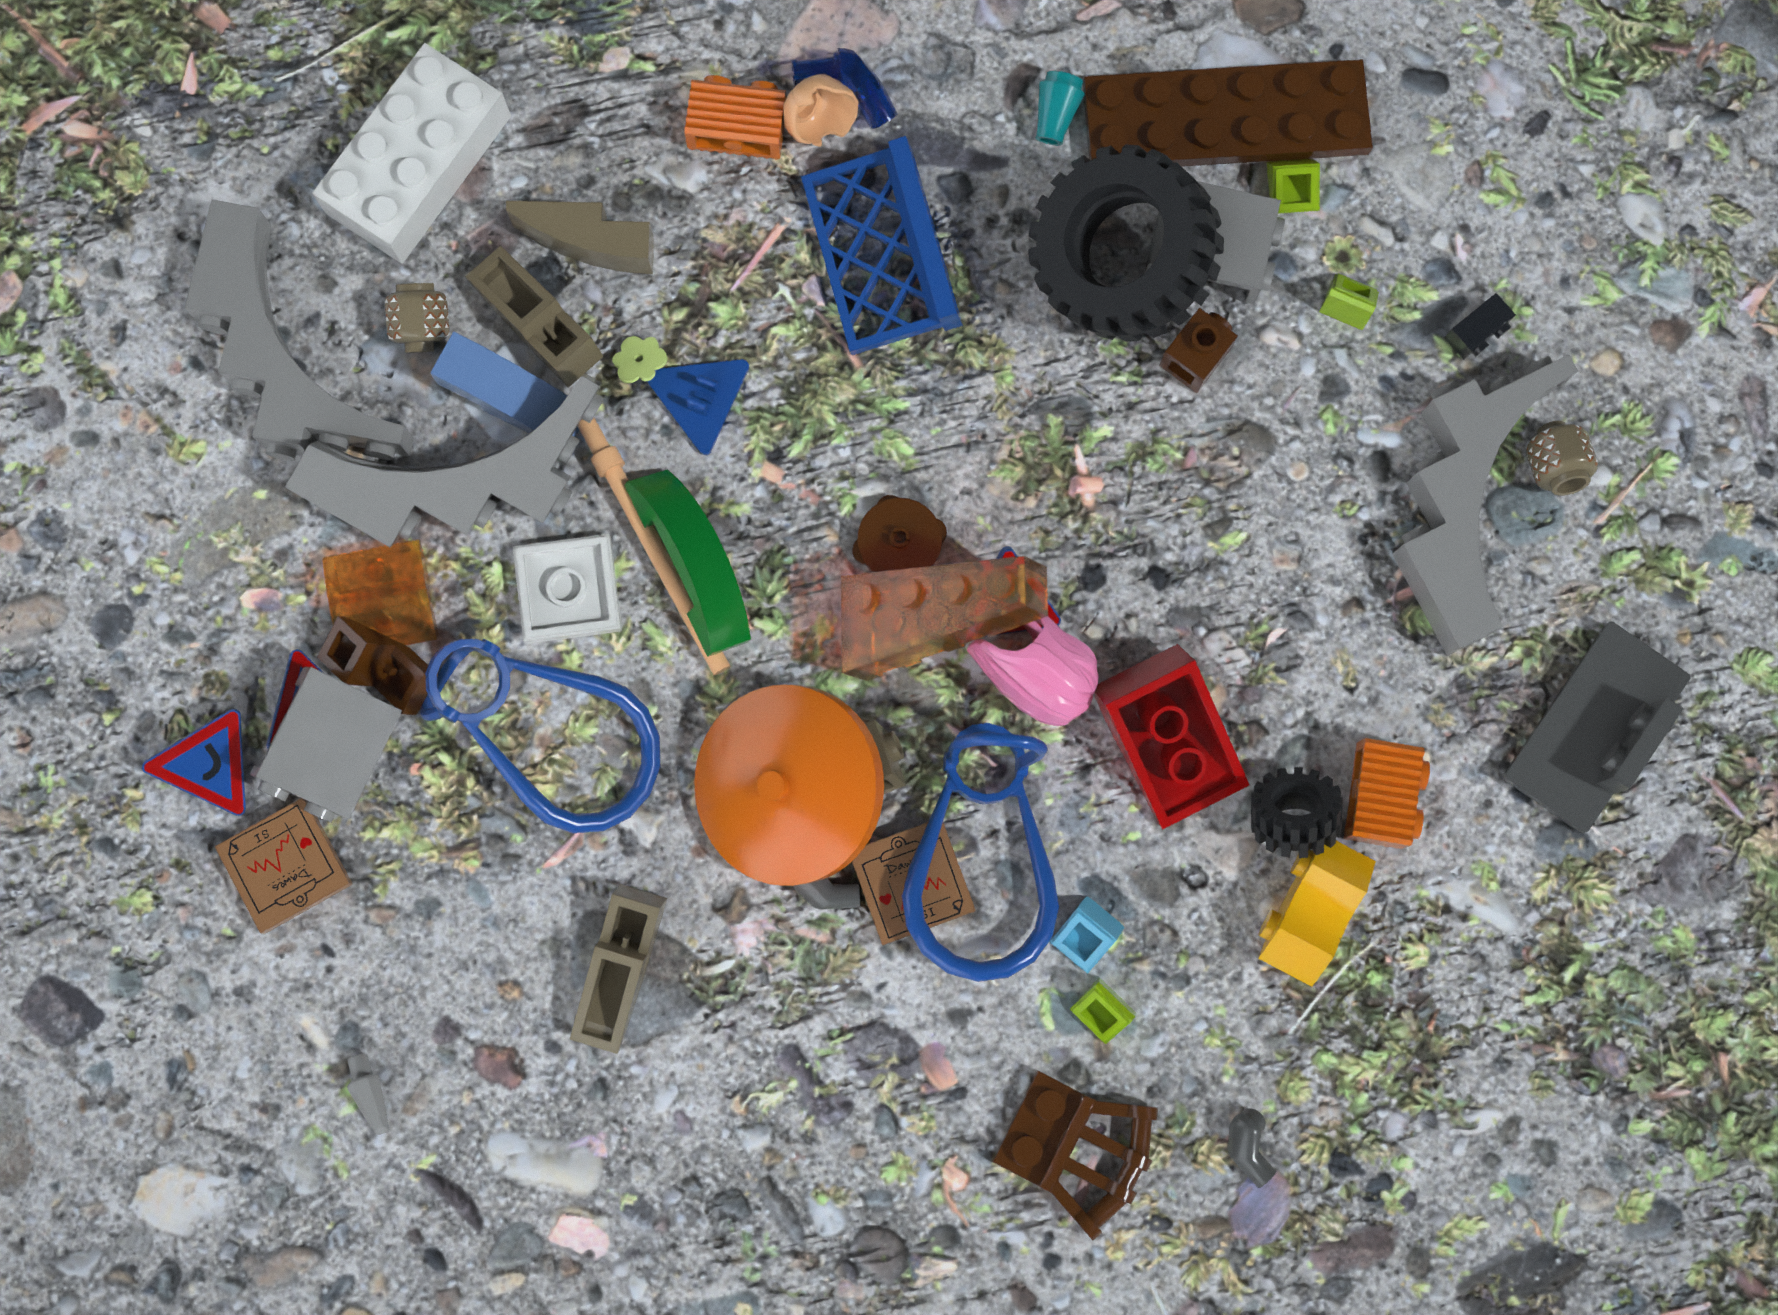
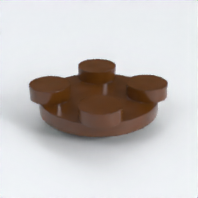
(898, 536)

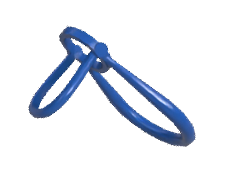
(435, 708)
(984, 735)

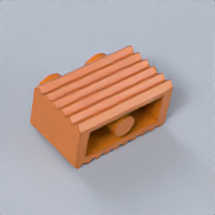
(735, 117)
(1386, 794)

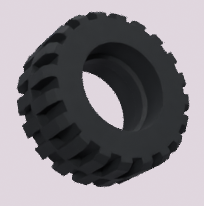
(1079, 208)

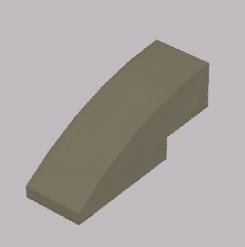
(585, 234)
(535, 316)
(618, 968)

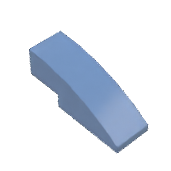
(496, 384)

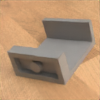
(1248, 233)
(326, 745)

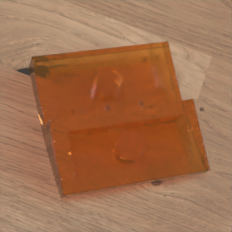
(383, 590)

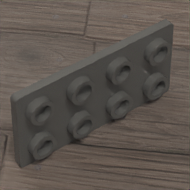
(1599, 728)

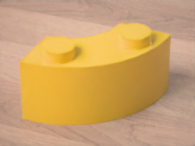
(1315, 911)

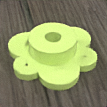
(639, 359)

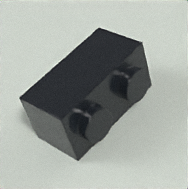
(1478, 327)

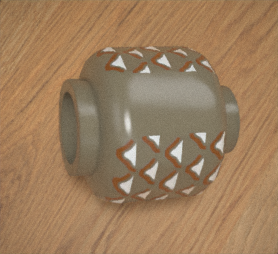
(417, 316)
(1561, 458)

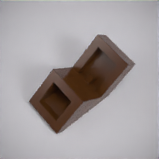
(374, 660)

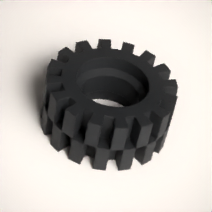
(1296, 831)

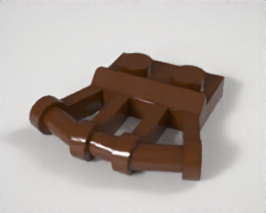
(1046, 1133)

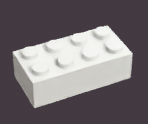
(413, 153)

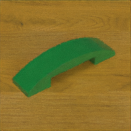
(698, 558)

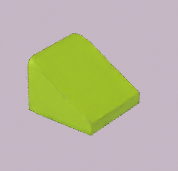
(1295, 184)

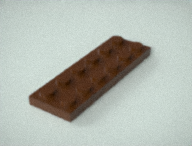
(1233, 112)

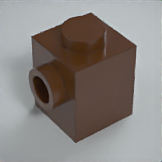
(1199, 349)

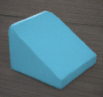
(1087, 934)

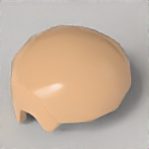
(819, 108)

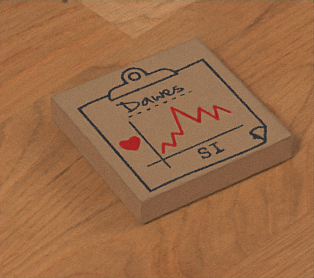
(283, 866)
(882, 877)

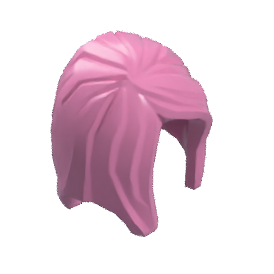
(1046, 679)

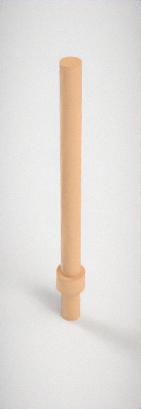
(609, 464)

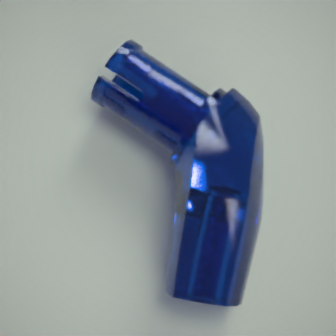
(856, 75)

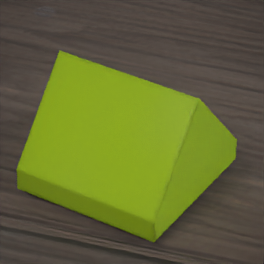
(1349, 301)
(1103, 1011)

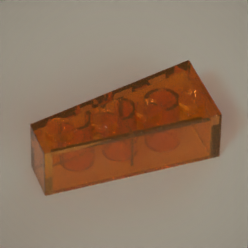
(921, 611)

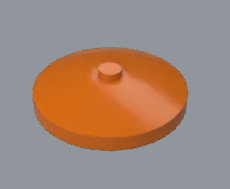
(789, 784)

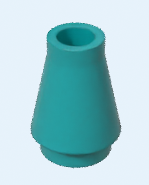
(1057, 105)

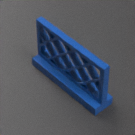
(921, 238)

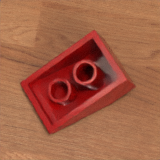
(1171, 735)

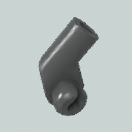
(830, 896)
(1244, 1146)

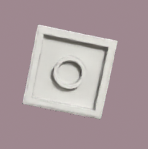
(567, 589)

